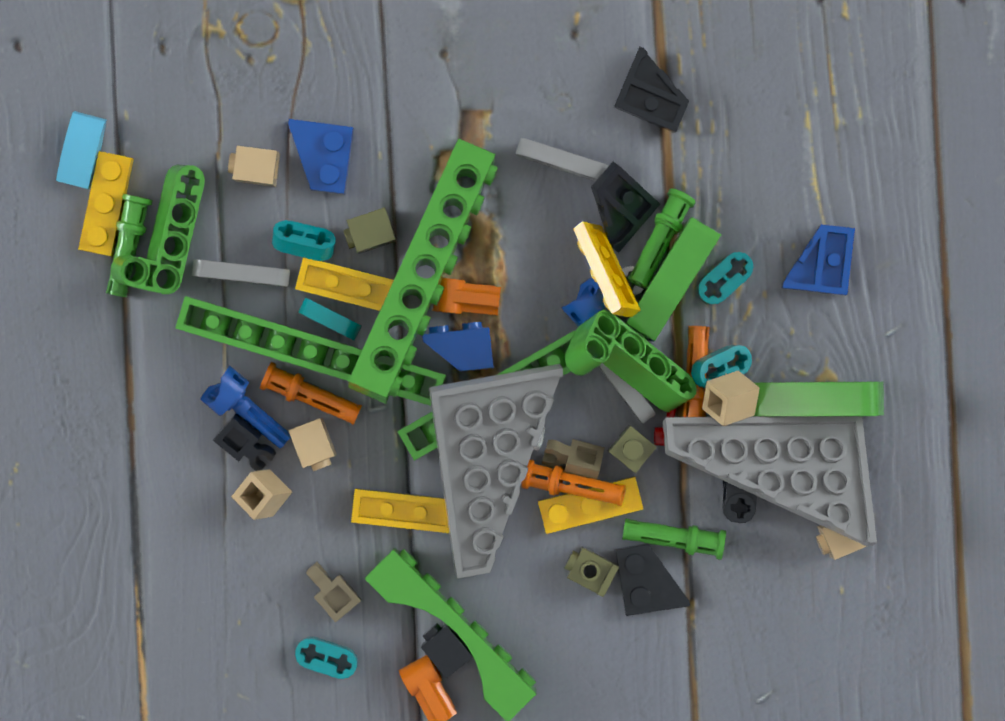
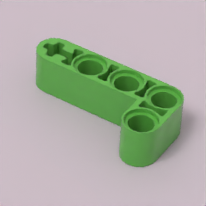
(166, 227)
(631, 357)
(820, 399)

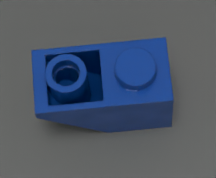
(463, 348)

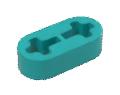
(303, 240)
(730, 284)
(329, 318)
(719, 360)
(323, 665)

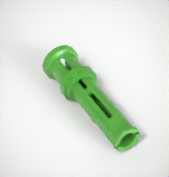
(667, 225)
(130, 229)
(690, 539)

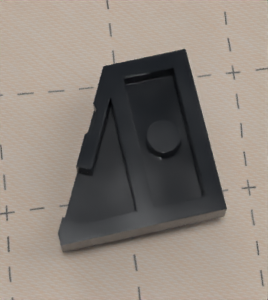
(651, 94)
(621, 205)
(646, 582)

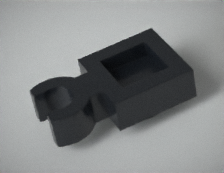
(241, 439)

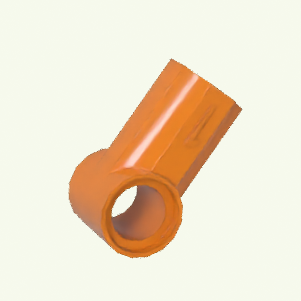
(467, 297)
(424, 683)

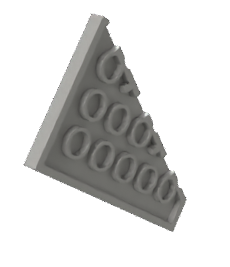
(484, 450)
(792, 461)

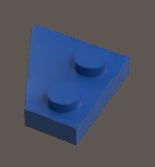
(323, 153)
(824, 262)

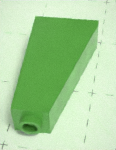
(673, 278)

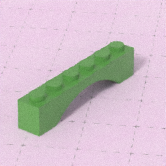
(402, 583)

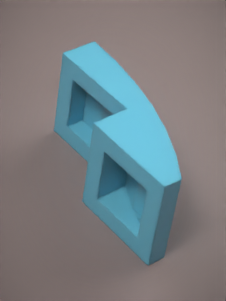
(80, 150)

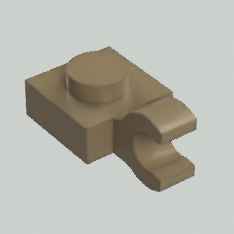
(580, 457)
(334, 595)

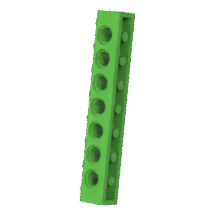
(464, 161)
(295, 346)

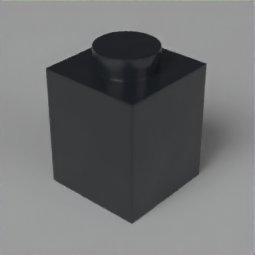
(445, 649)

